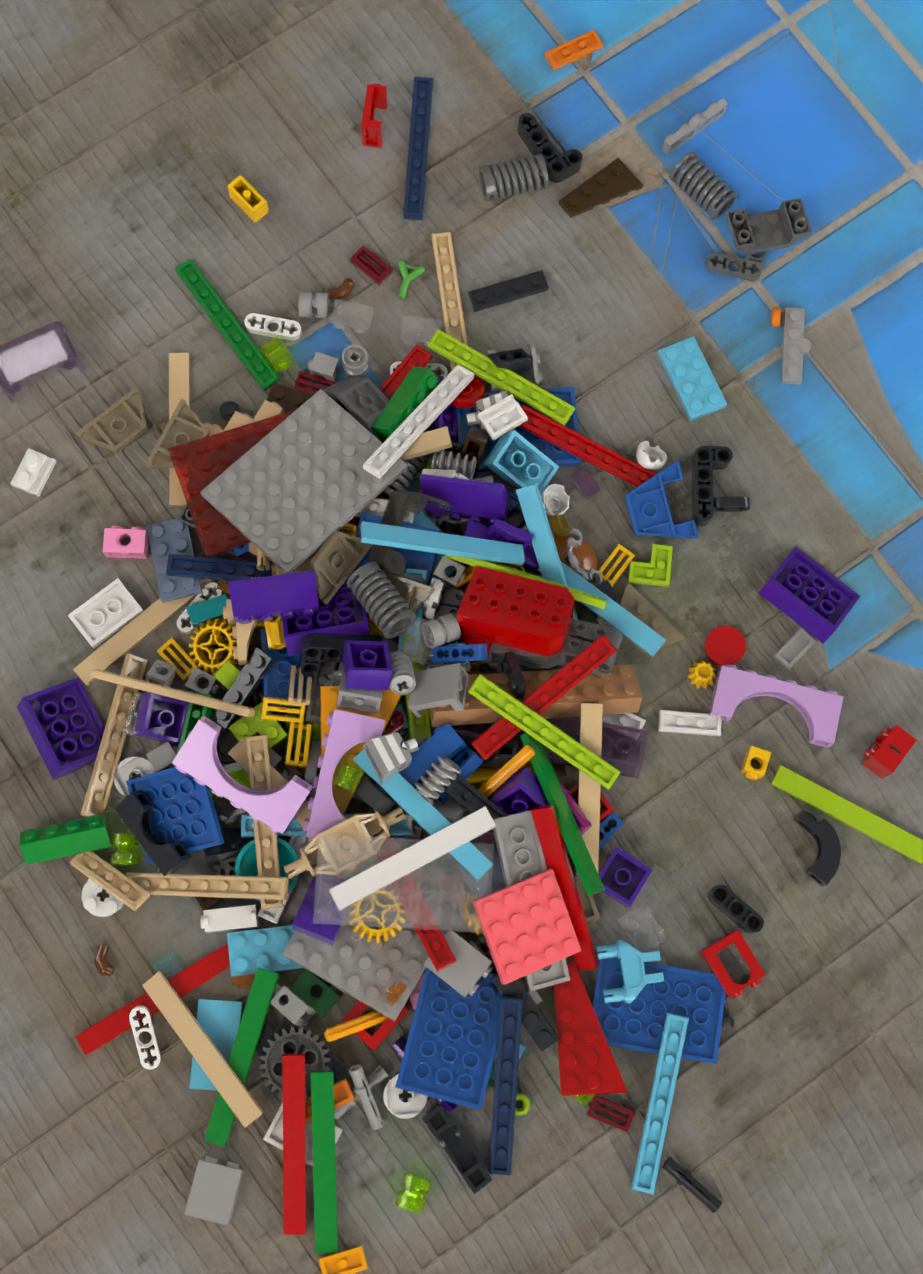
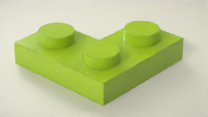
(653, 573)
(252, 725)

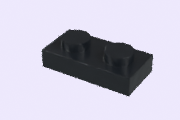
(514, 674)

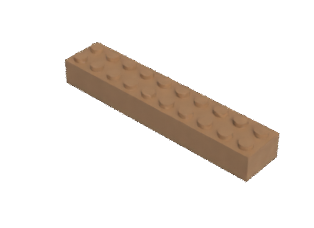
(616, 691)

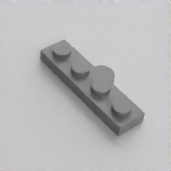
(694, 126)
(793, 346)

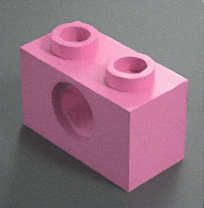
(135, 549)

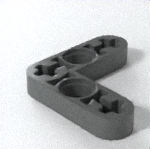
(749, 262)

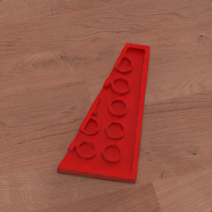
(583, 1051)

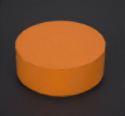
(775, 316)

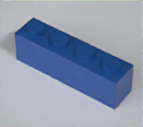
(443, 743)

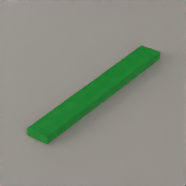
(227, 324)
(565, 818)
(243, 1051)
(324, 1162)

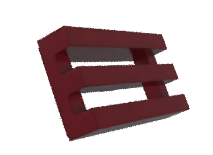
(383, 275)
(302, 375)
(592, 1106)

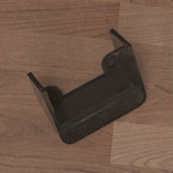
(395, 513)

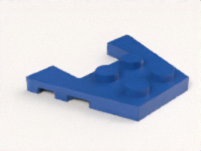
(650, 508)

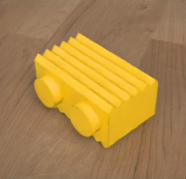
(248, 198)

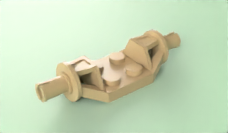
(357, 825)

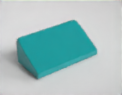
(207, 610)

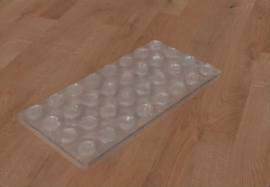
(428, 898)

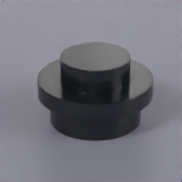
(228, 409)

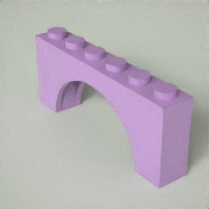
(817, 707)
(345, 732)
(201, 760)

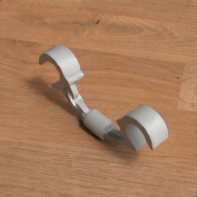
(571, 542)

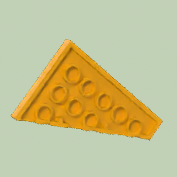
(329, 698)

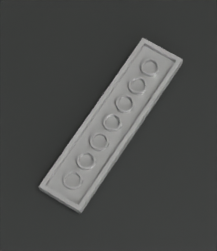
(519, 859)

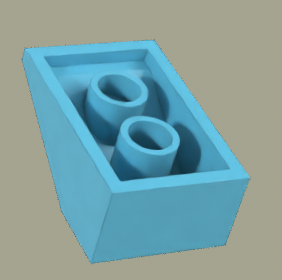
(520, 462)

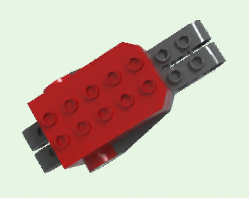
(523, 618)

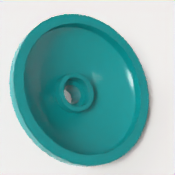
(247, 861)

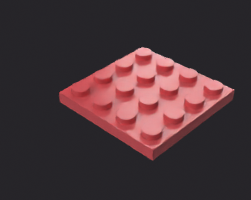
(527, 926)

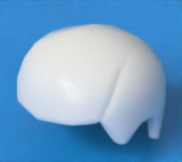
(650, 457)
(555, 499)

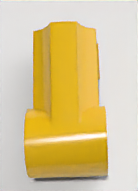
(275, 634)

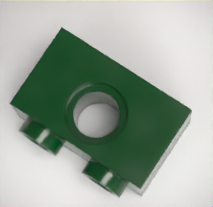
(322, 1004)

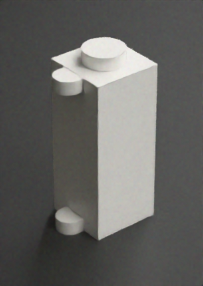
(230, 919)

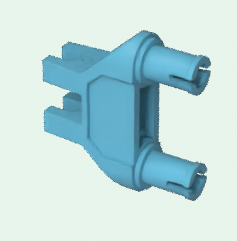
(632, 970)

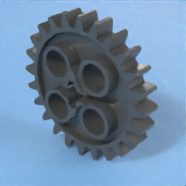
(276, 1051)

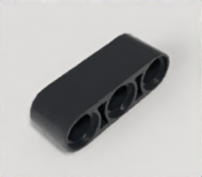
(745, 910)

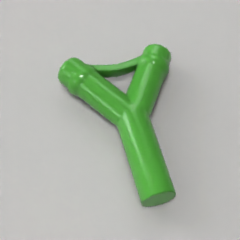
(407, 278)

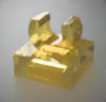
(561, 525)

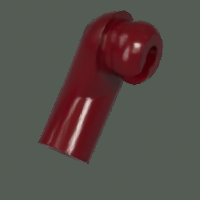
(396, 723)

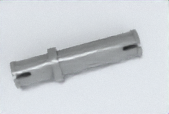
(375, 1078)
(363, 1089)

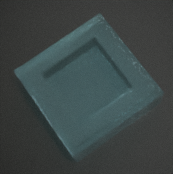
(168, 965)

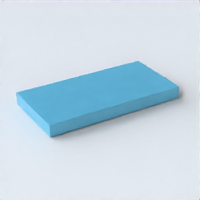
(221, 1024)

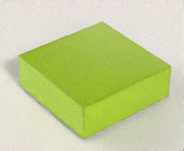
(227, 674)

